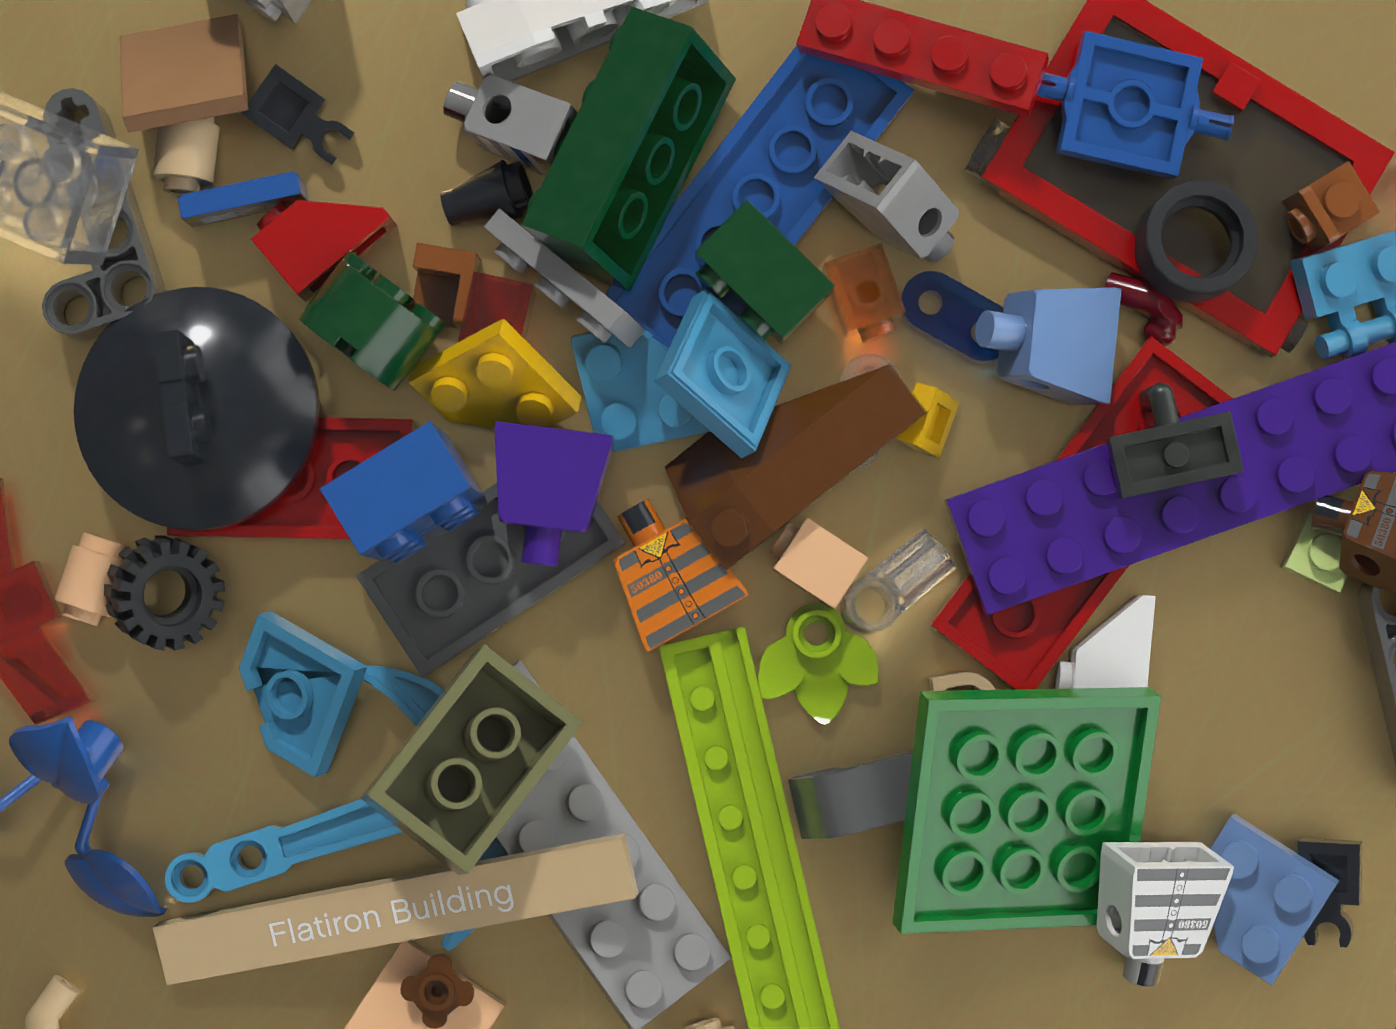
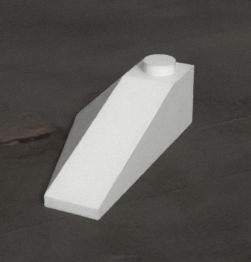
(531, 35)

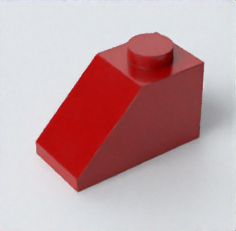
(314, 236)

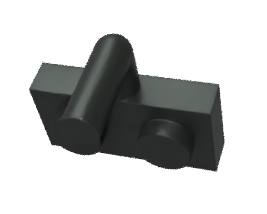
(1173, 450)

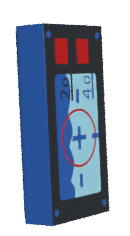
(241, 199)

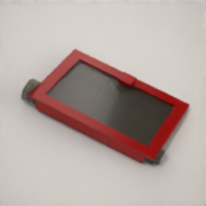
(1272, 153)

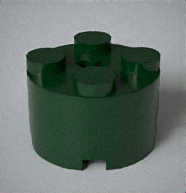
(371, 321)

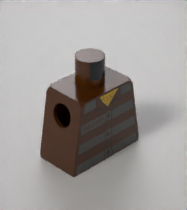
(1365, 530)

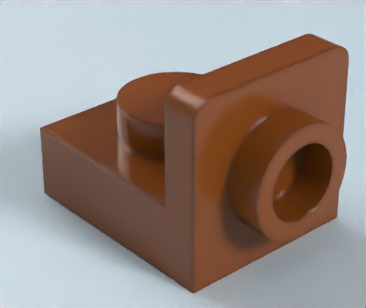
(1329, 208)

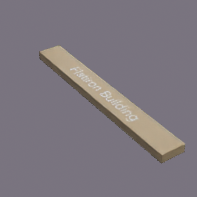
(396, 909)

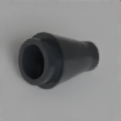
(495, 188)

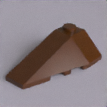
(799, 458)

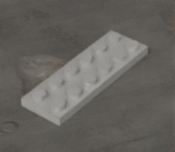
(635, 949)

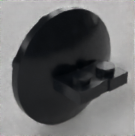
(196, 409)

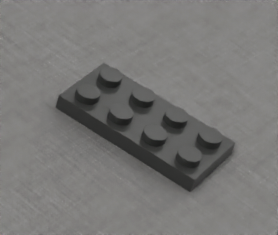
(474, 582)

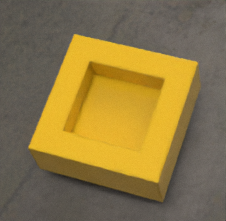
(932, 429)

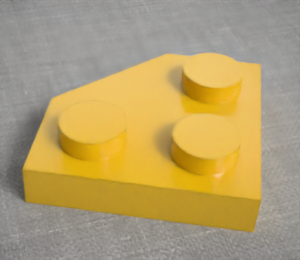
(493, 380)

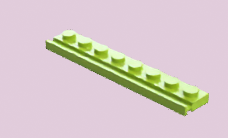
(748, 832)

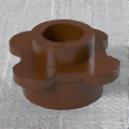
(455, 990)

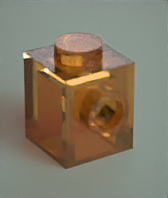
(865, 293)

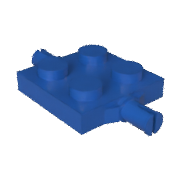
(1131, 105)

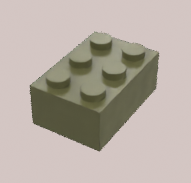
(472, 760)

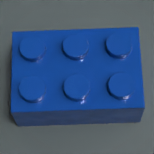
(404, 495)

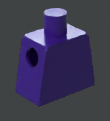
(548, 483)

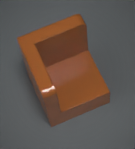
(444, 281)

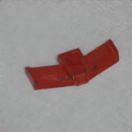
(28, 659)

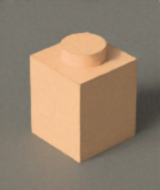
(817, 561)

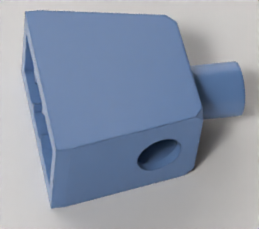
(1056, 341)

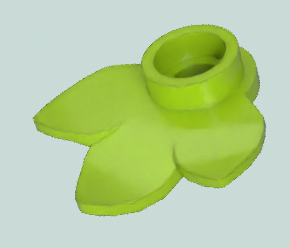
(817, 672)

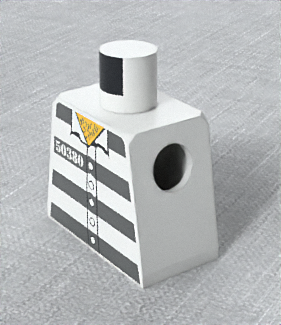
(1158, 902)

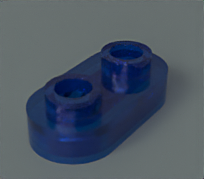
(957, 314)

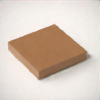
(183, 73)

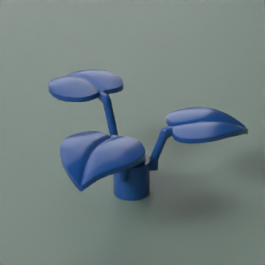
(77, 766)

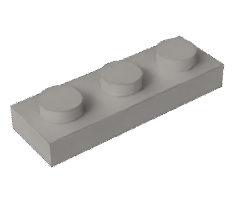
(562, 282)

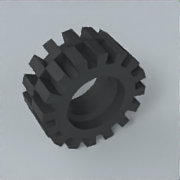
(189, 617)

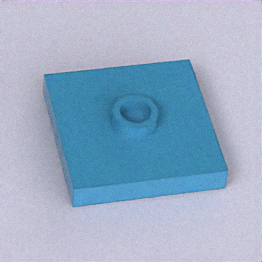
(723, 373)

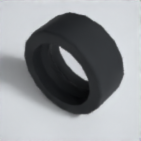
(1229, 211)

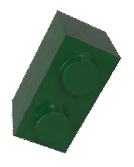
(762, 274)

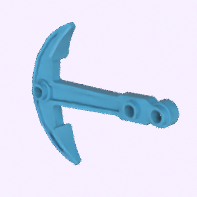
(319, 834)

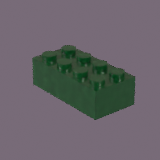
(629, 148)

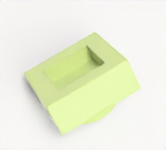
(1316, 556)

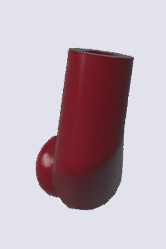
(1158, 308)

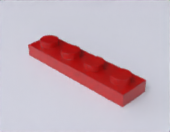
(924, 53)

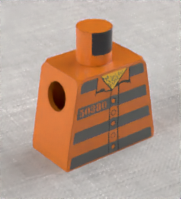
(671, 576)

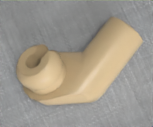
(51, 1004)

